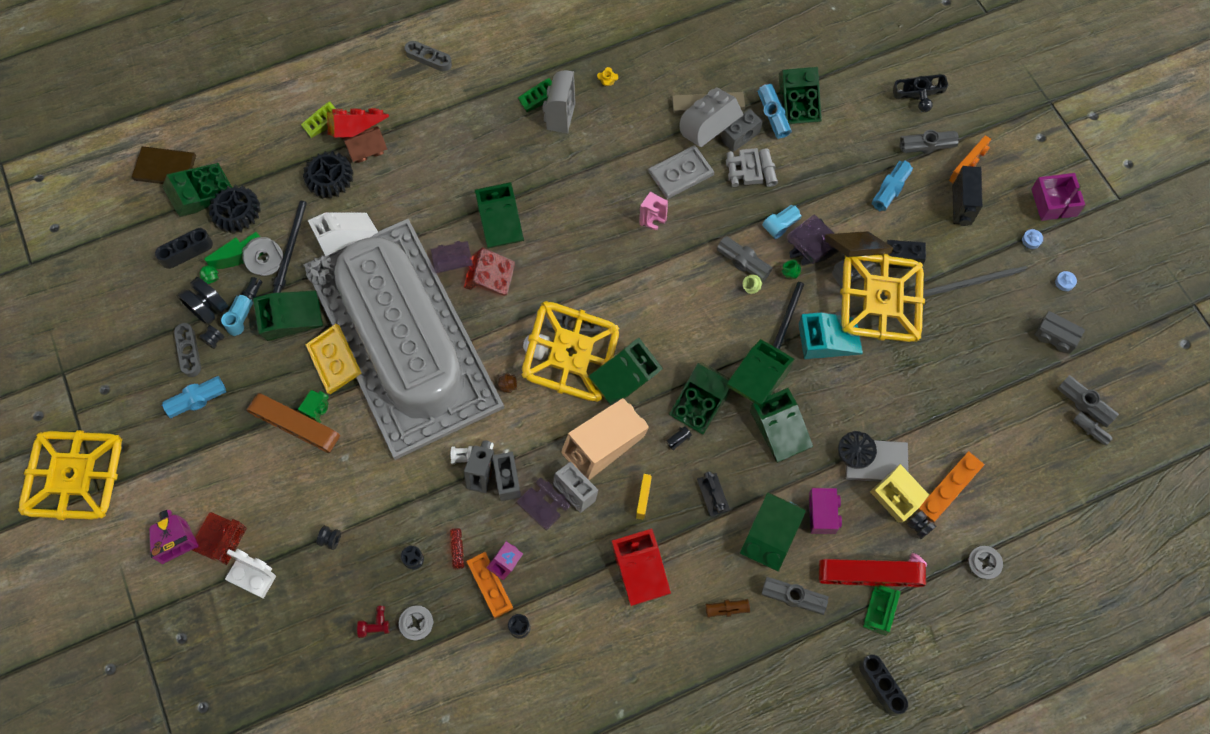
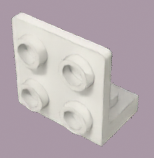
(250, 573)

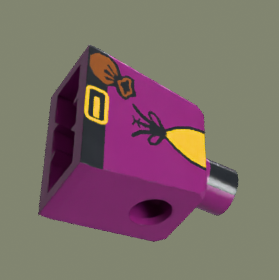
(170, 537)

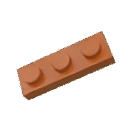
(973, 157)
(490, 585)

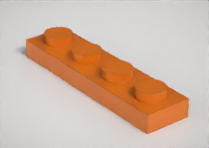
(951, 486)

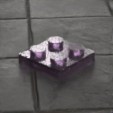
(810, 238)

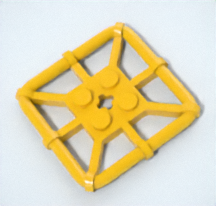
(874, 305)
(560, 358)
(78, 484)

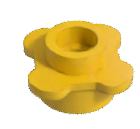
(607, 81)

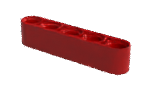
(872, 573)

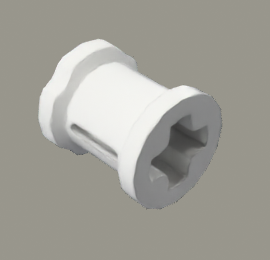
(463, 452)

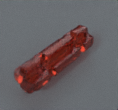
(457, 548)

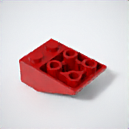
(349, 124)
(641, 567)

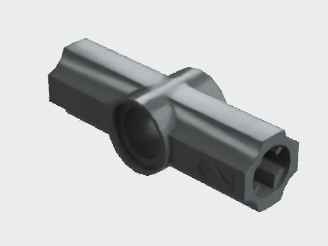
(936, 140)
(744, 258)
(1097, 408)
(808, 599)

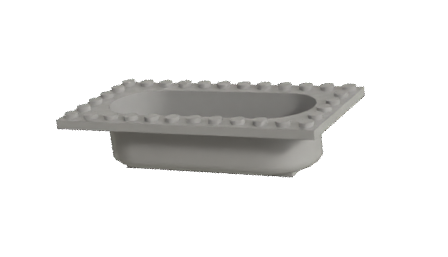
(406, 340)

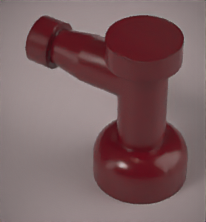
(380, 626)

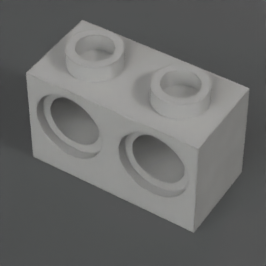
(575, 487)

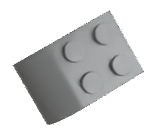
(560, 102)
(709, 116)

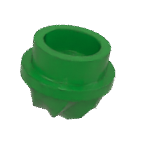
(791, 269)
(209, 274)

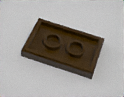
(156, 163)
(858, 244)

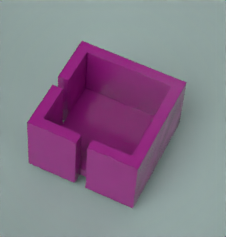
(1053, 196)

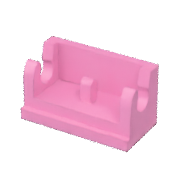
(653, 209)

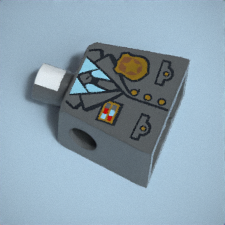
(480, 467)

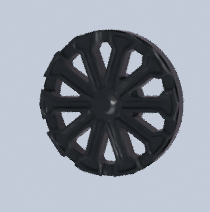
(857, 450)

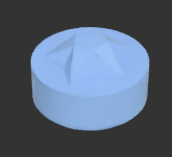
(1032, 239)
(1066, 281)

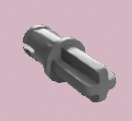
(1092, 428)

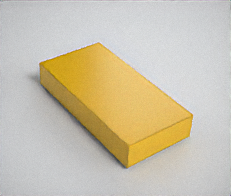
(643, 499)

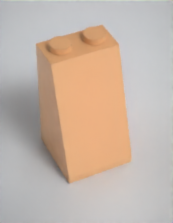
(604, 438)

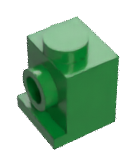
(314, 405)

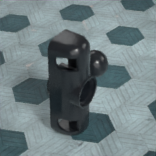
(920, 88)

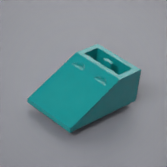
(824, 337)

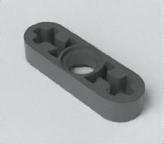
(433, 61)
(584, 331)
(181, 343)

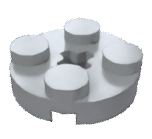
(265, 245)

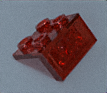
(490, 271)
(218, 536)

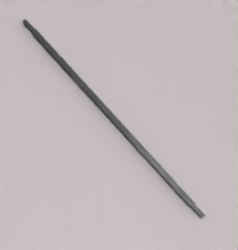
(953, 286)

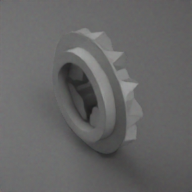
(326, 275)
(994, 560)
(406, 621)

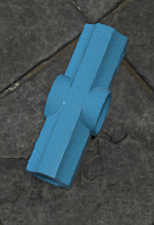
(770, 102)
(892, 185)
(194, 397)

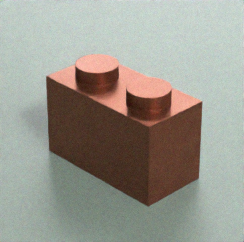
(365, 144)

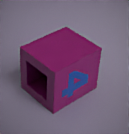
(504, 560)

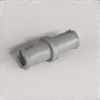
(768, 167)

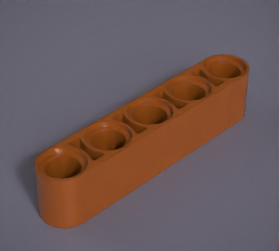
(293, 423)

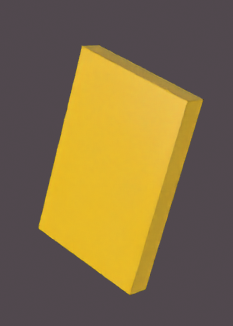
(333, 359)

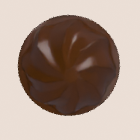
(507, 383)

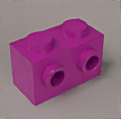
(824, 511)

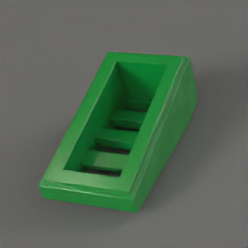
(535, 91)

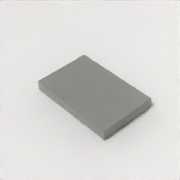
(681, 172)
(887, 459)

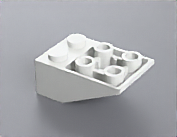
(340, 230)

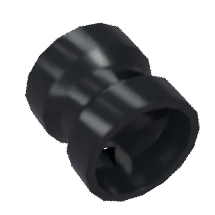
(921, 524)
(520, 623)

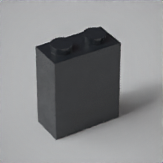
(967, 195)

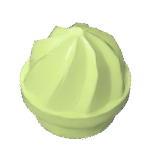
(752, 284)

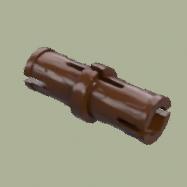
(727, 608)

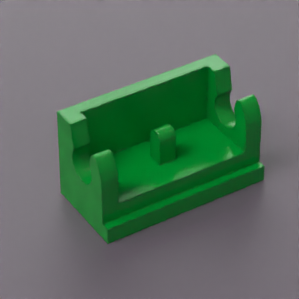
(881, 610)

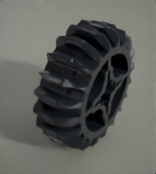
(338, 169)
(229, 204)

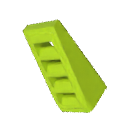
(317, 116)

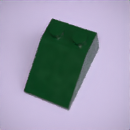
(773, 531)

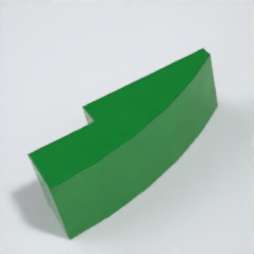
(230, 253)

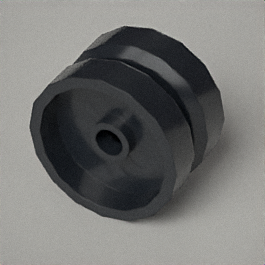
(205, 298)

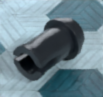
(252, 288)
(679, 437)

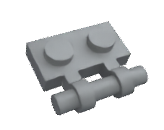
(750, 167)

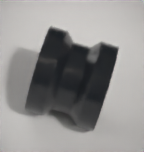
(211, 336)
(328, 537)
(411, 553)

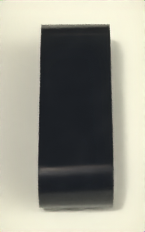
(193, 248)
(893, 691)

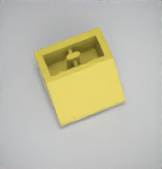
(900, 494)

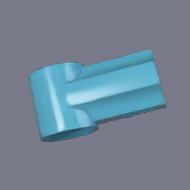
(778, 224)
(237, 315)

